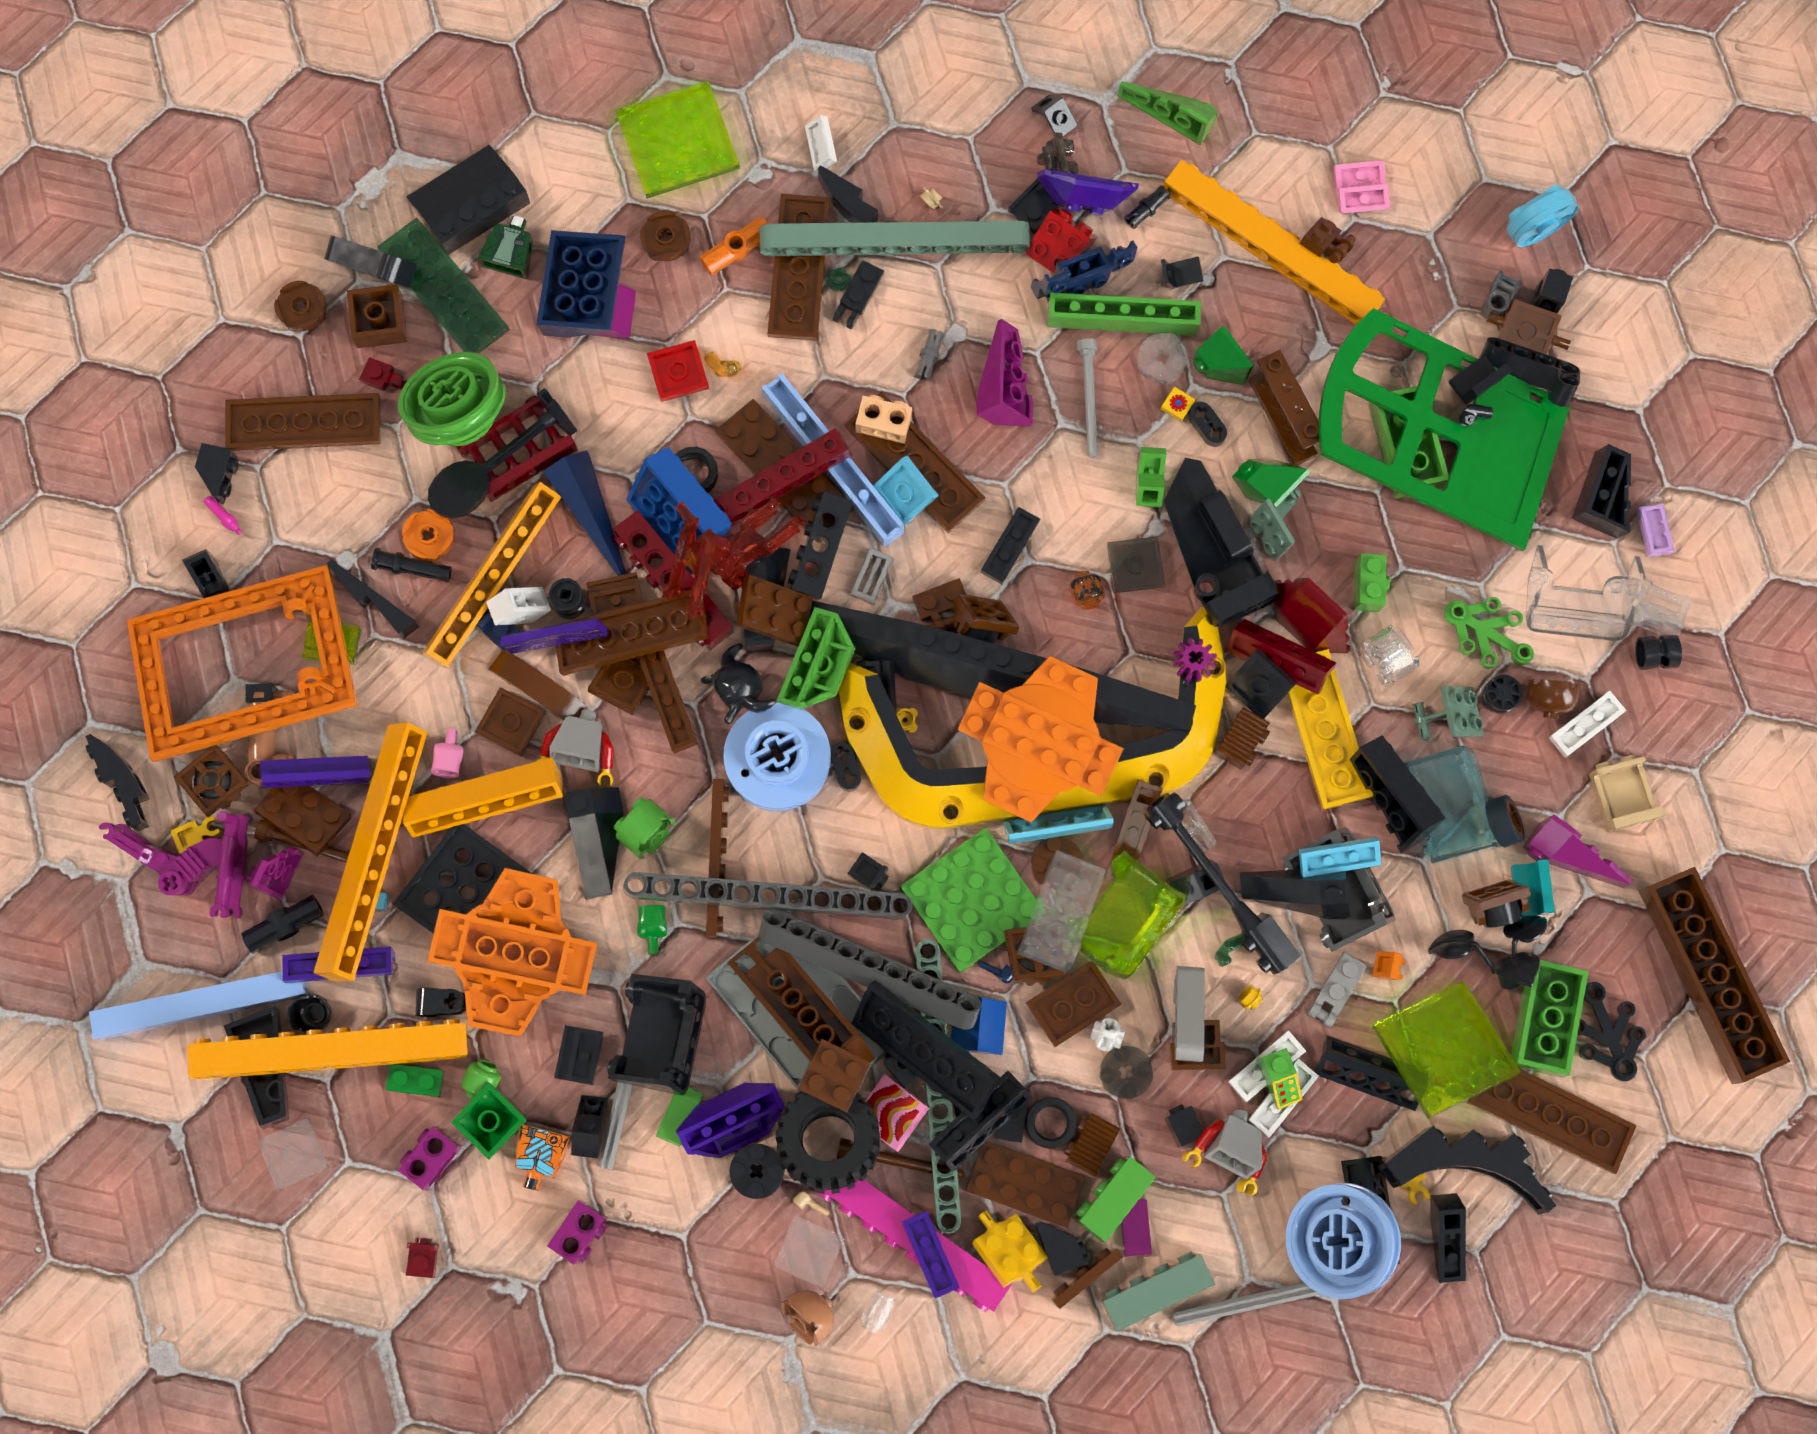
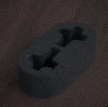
(1211, 420)
(851, 765)

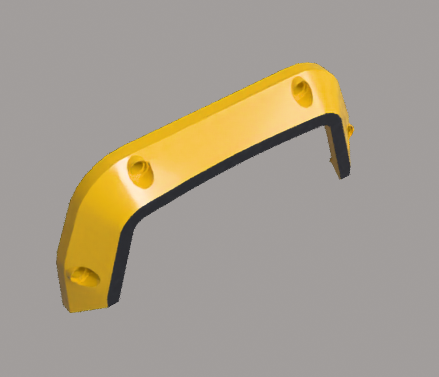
(923, 794)

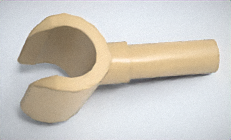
(802, 1199)

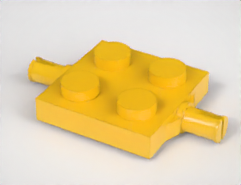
(1010, 1250)

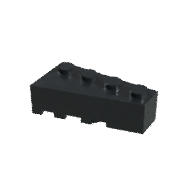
(1397, 793)
(265, 1091)

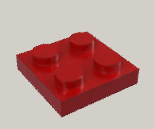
(678, 371)

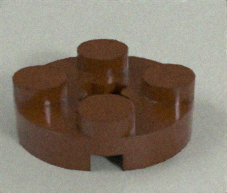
(665, 250)
(300, 320)
(1044, 852)

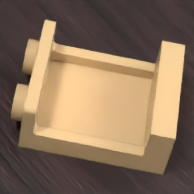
(1624, 793)

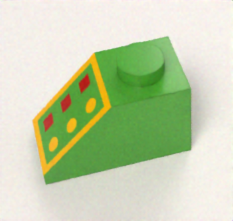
(1281, 1078)

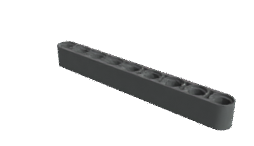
(866, 966)

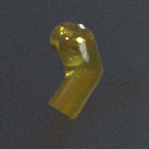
(722, 368)

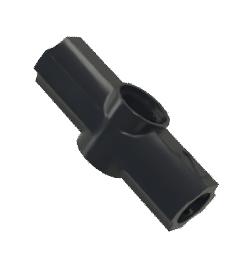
(282, 924)

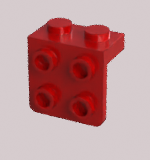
(1059, 239)

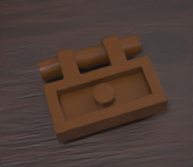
(1325, 239)
(938, 601)

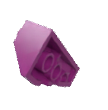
(1002, 388)
(1561, 845)
(275, 873)

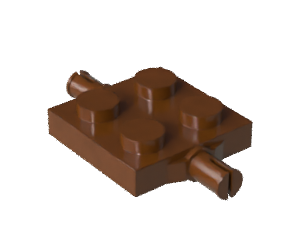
(1529, 327)

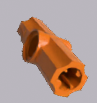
(723, 254)

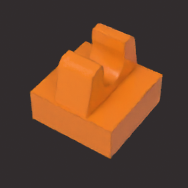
(1388, 965)

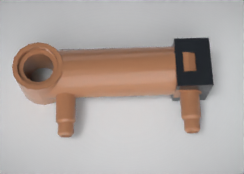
(262, 745)

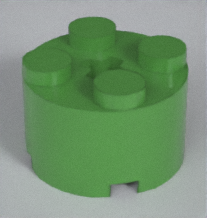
(644, 827)

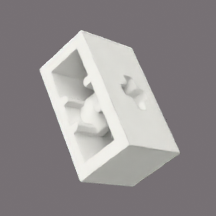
(518, 606)

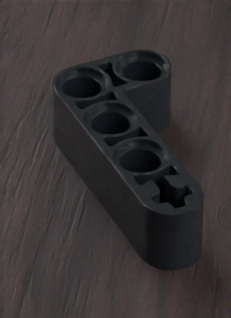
(370, 261)
(1535, 368)

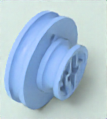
(788, 785)
(1319, 1244)

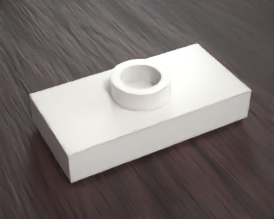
(820, 142)

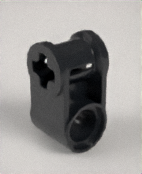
(435, 1002)

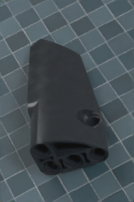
(1216, 547)

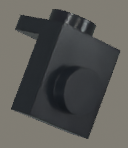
(869, 872)

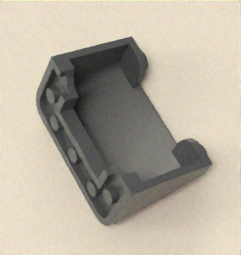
(1366, 899)

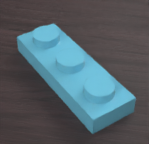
(1340, 857)

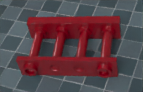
(538, 459)

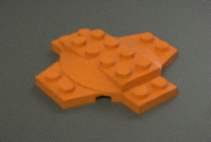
(1040, 739)
(512, 952)

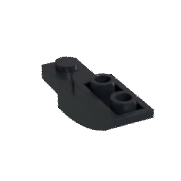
(116, 771)

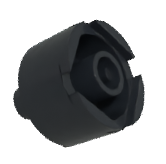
(741, 1171)

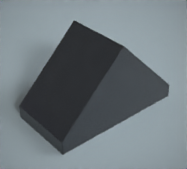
(206, 573)

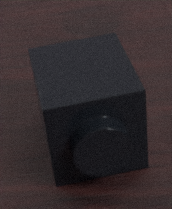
(1183, 1125)

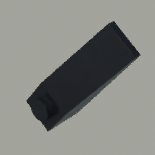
(1449, 1236)

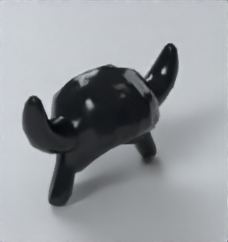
(737, 685)

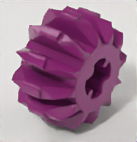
(1196, 669)

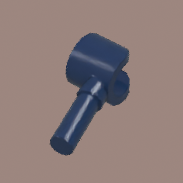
(1004, 975)

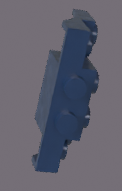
(1084, 271)

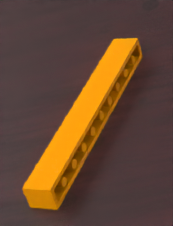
(1271, 243)
(370, 853)
(326, 1051)

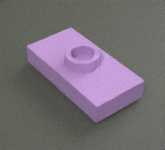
(1655, 530)

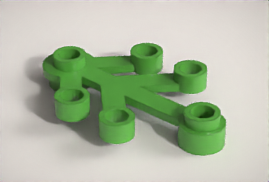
(1485, 630)

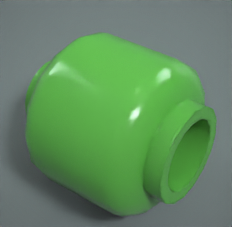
(478, 1076)

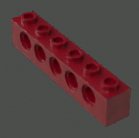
(784, 476)
(636, 528)

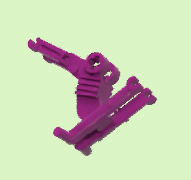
(195, 861)

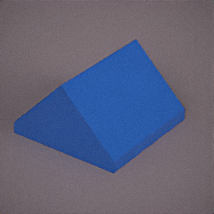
(988, 1031)

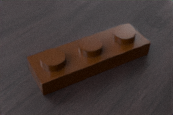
(1085, 1277)

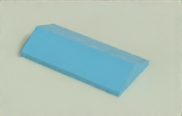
(1058, 824)

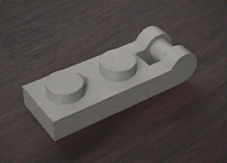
(1337, 989)

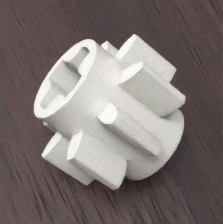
(1107, 1034)

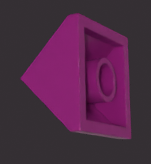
(622, 314)

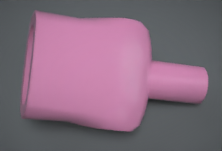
(447, 756)

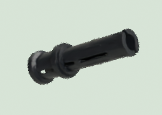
(399, 563)

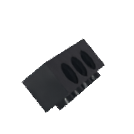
(839, 510)

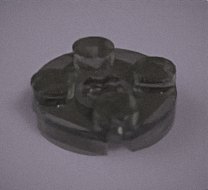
(1127, 1087)

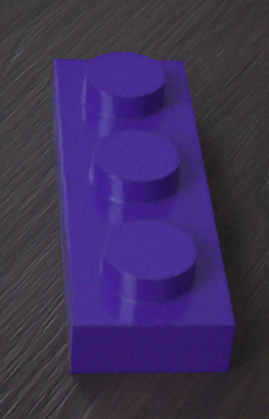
(930, 1254)

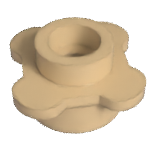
(931, 198)

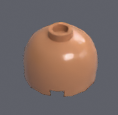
(810, 1315)

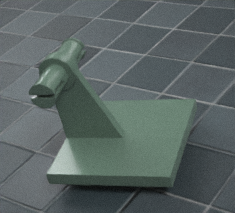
(1270, 527)
(1459, 710)

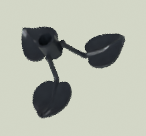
(1510, 970)

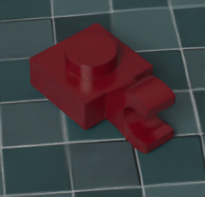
(379, 375)

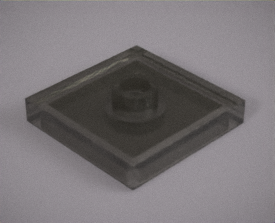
(1135, 564)

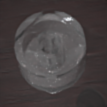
(1390, 655)

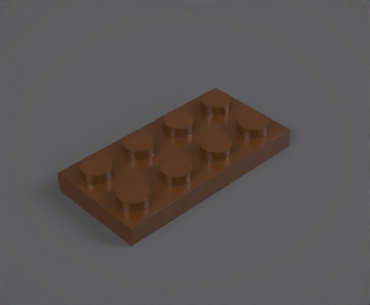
(1025, 1183)

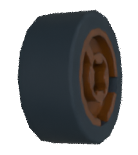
(1504, 821)

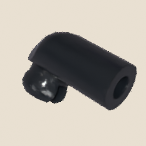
(1472, 412)

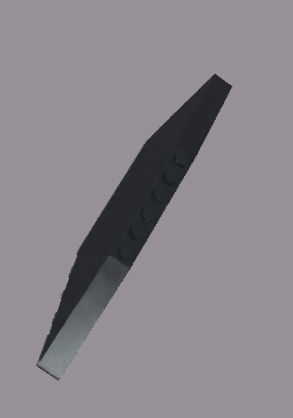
(961, 662)

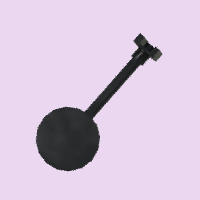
(466, 483)

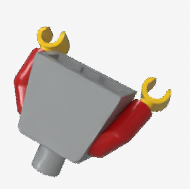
(580, 745)
(1234, 1146)

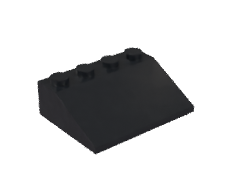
(469, 199)

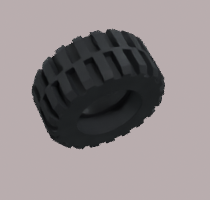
(827, 1174)

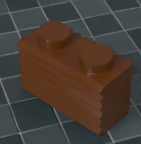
(1242, 738)
(1092, 1144)

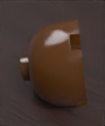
(1553, 697)

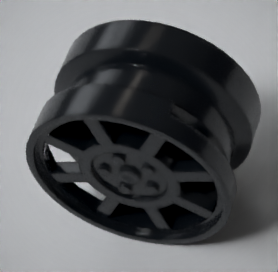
(1502, 694)

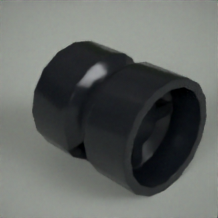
(567, 598)
(1662, 652)

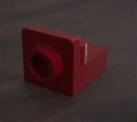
(422, 1258)

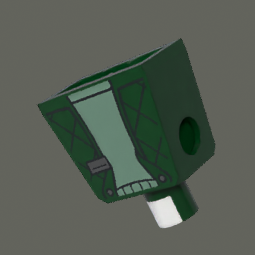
(508, 249)

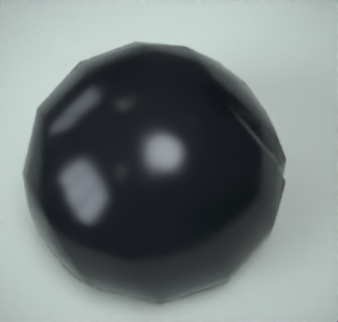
(309, 1013)

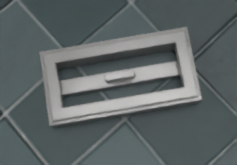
(864, 595)

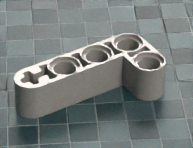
(1189, 1013)

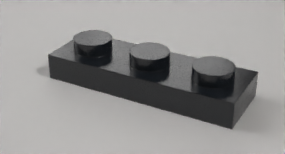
(1010, 545)

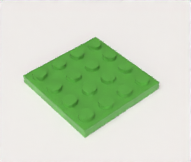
(971, 899)

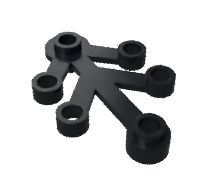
(1611, 1035)

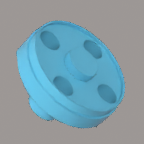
(1541, 216)

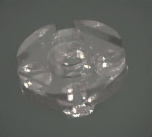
(1156, 370)

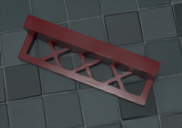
(1295, 660)

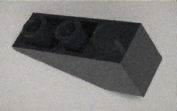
(1195, 883)

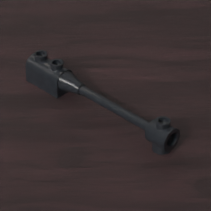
(1260, 931)

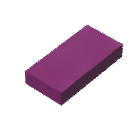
(1137, 1231)

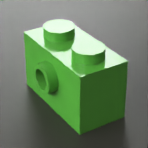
(1370, 582)

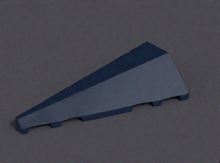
(579, 489)

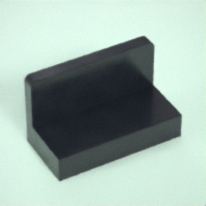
(1477, 379)

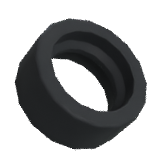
(702, 454)
(1070, 1117)

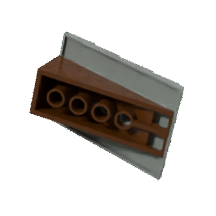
(791, 1006)

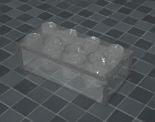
(1061, 911)

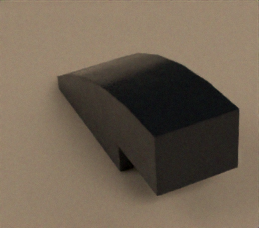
(846, 198)

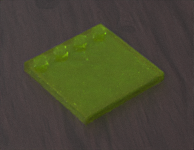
(677, 139)
(1446, 1049)

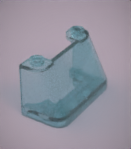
(1459, 791)

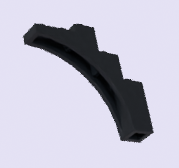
(1469, 1152)

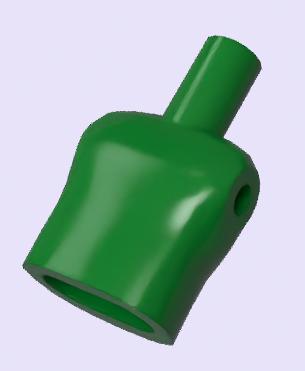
(651, 925)

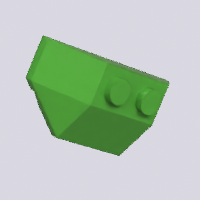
(819, 662)

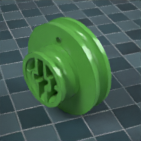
(448, 403)

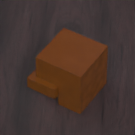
(1213, 1050)

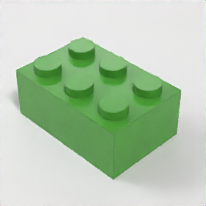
(1114, 1198)

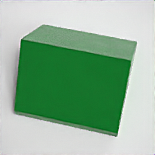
(489, 1120)

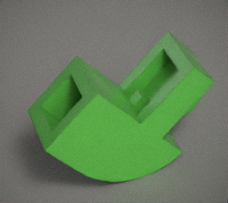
(1150, 477)

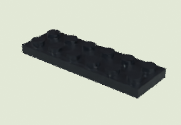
(925, 1050)

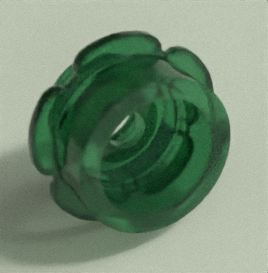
(838, 285)

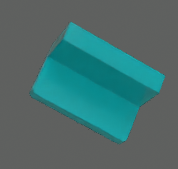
(1538, 879)

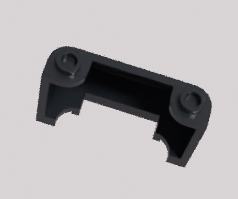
(660, 1034)

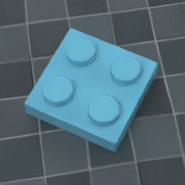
(905, 490)

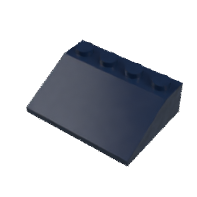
(580, 283)

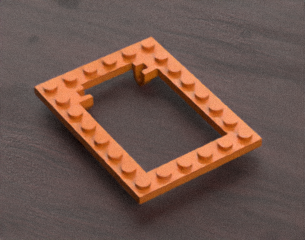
(332, 691)

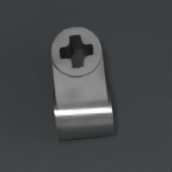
(1500, 293)

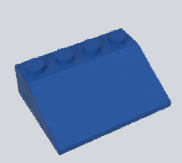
(661, 487)

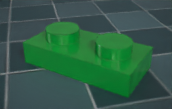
(414, 1080)

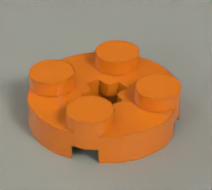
(430, 549)

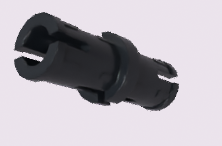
(1147, 207)

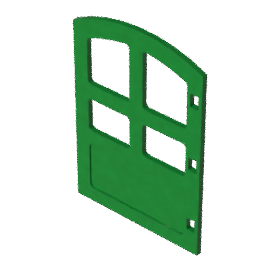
(1498, 460)

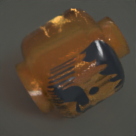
(1087, 590)

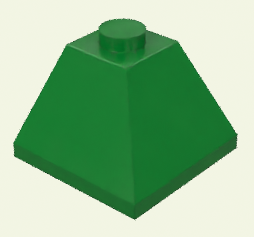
(1223, 359)
(1268, 479)

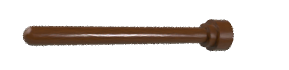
(265, 831)
(900, 1161)

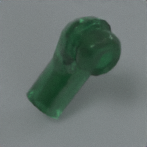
(1227, 947)

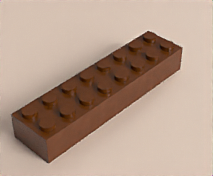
(1714, 976)

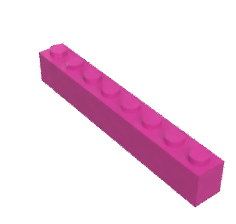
(886, 1215)

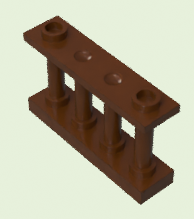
(1286, 407)

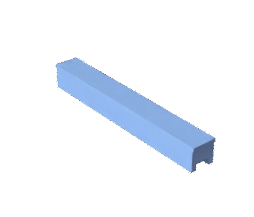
(846, 474)
(193, 1005)

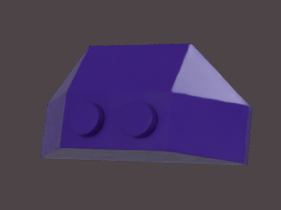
(1084, 191)
(731, 1120)

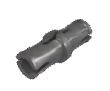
(929, 355)

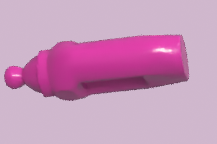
(227, 519)

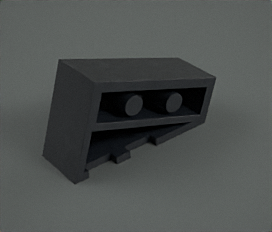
(1604, 495)

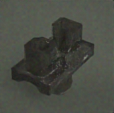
(1055, 155)

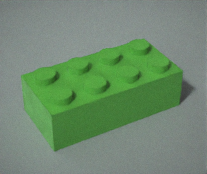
(1429, 460)
(1550, 1020)

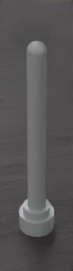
(1087, 350)

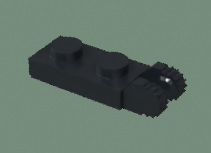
(859, 292)

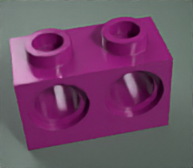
(433, 1162)
(572, 1228)

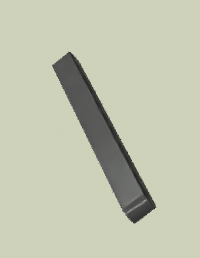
(780, 891)

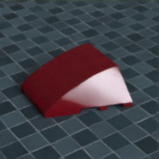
(1311, 616)

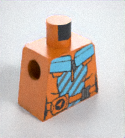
(540, 1154)

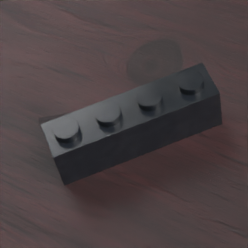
(772, 569)

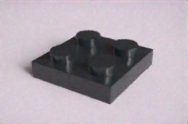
(1260, 684)

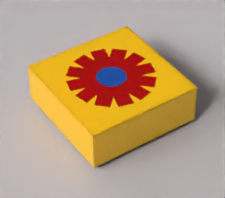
(1178, 404)

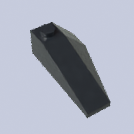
(592, 822)
(1314, 895)

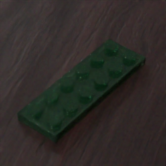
(446, 289)

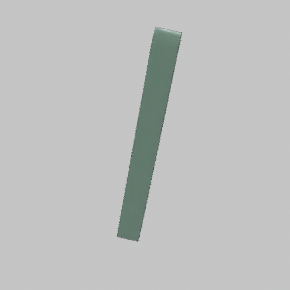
(894, 238)
(934, 1098)

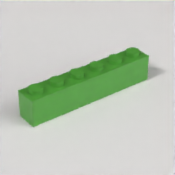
(1123, 314)

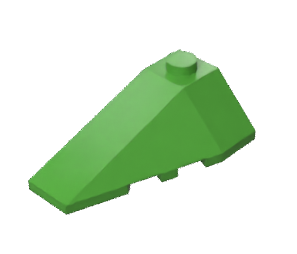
(1176, 111)

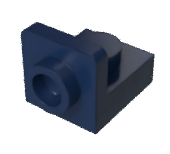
(495, 632)

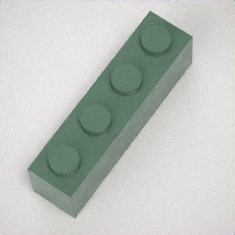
(1158, 1291)

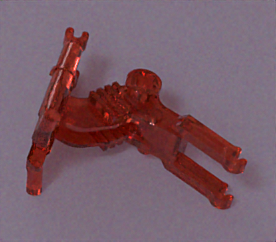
(721, 555)

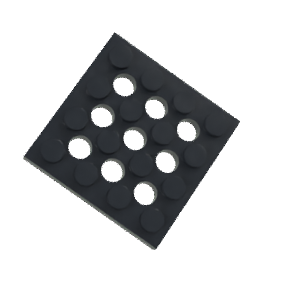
(465, 874)

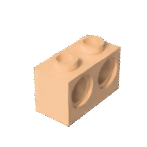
(881, 425)

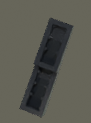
(364, 595)

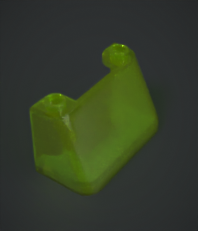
(1129, 917)

